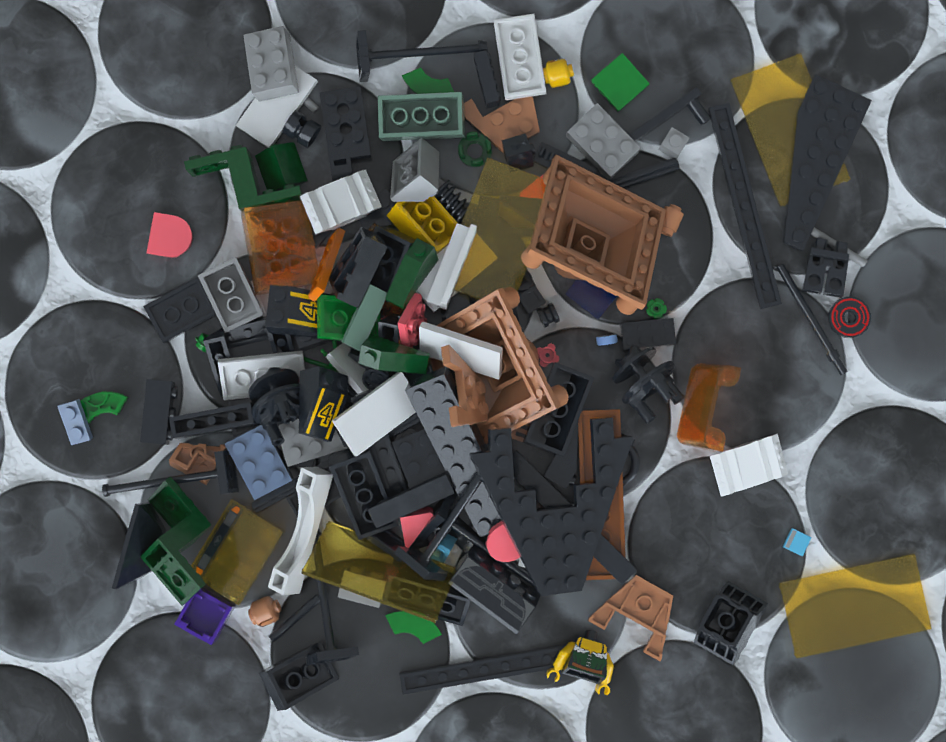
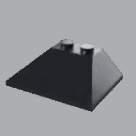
(244, 341)
(142, 532)

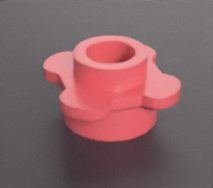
(550, 349)

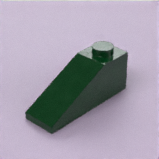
(412, 272)
(392, 356)

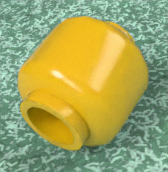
(558, 73)

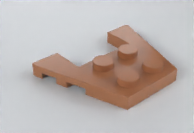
(505, 122)
(470, 391)
(644, 605)

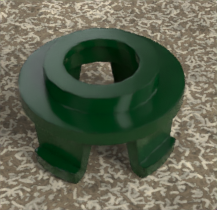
(474, 138)

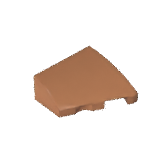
(195, 458)

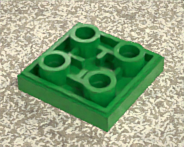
(620, 82)

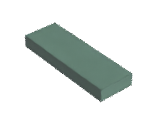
(364, 317)

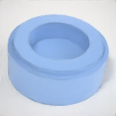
(606, 339)

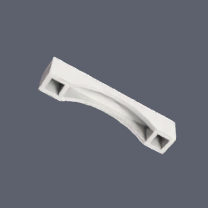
(312, 495)

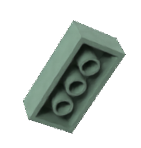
(421, 116)

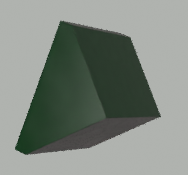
(281, 166)

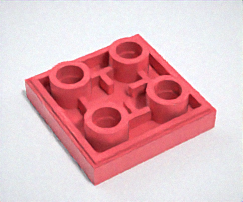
(411, 320)

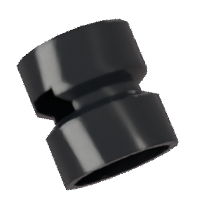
(299, 127)

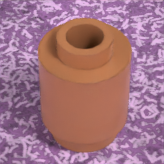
(671, 220)

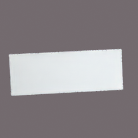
(542, 282)

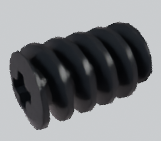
(452, 202)

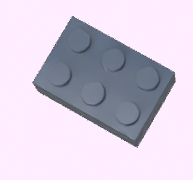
(259, 461)

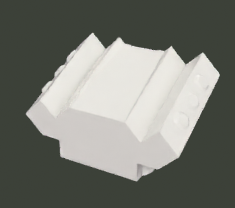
(340, 202)
(749, 464)

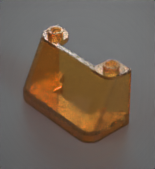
(700, 403)

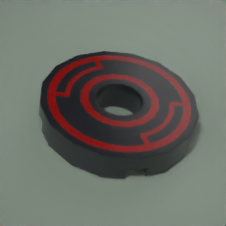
(861, 314)

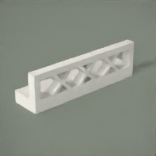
(451, 265)

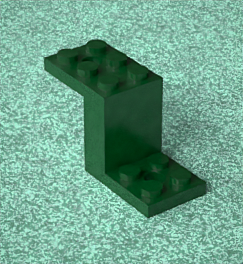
(243, 177)
(186, 528)

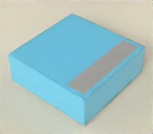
(797, 542)

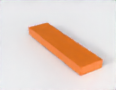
(326, 264)

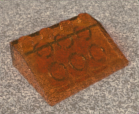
(279, 245)

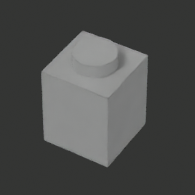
(673, 143)

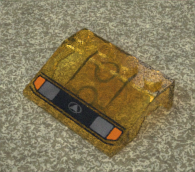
(236, 551)

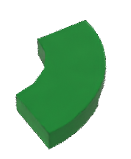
(423, 84)
(103, 403)
(407, 623)

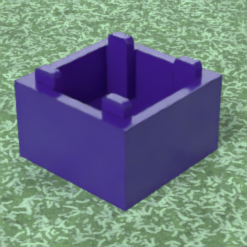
(205, 615)

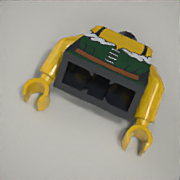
(585, 661)

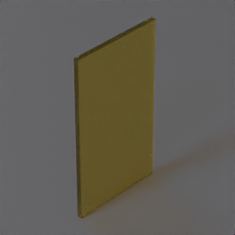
(770, 108)
(505, 218)
(374, 574)
(855, 606)

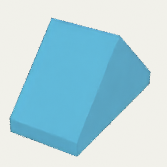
(444, 549)

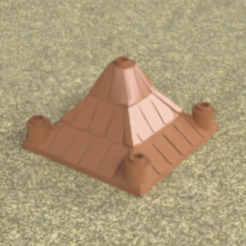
(596, 233)
(522, 389)

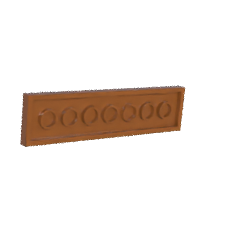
(614, 524)

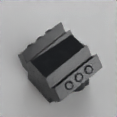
(730, 622)

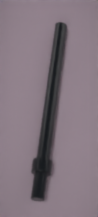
(832, 354)

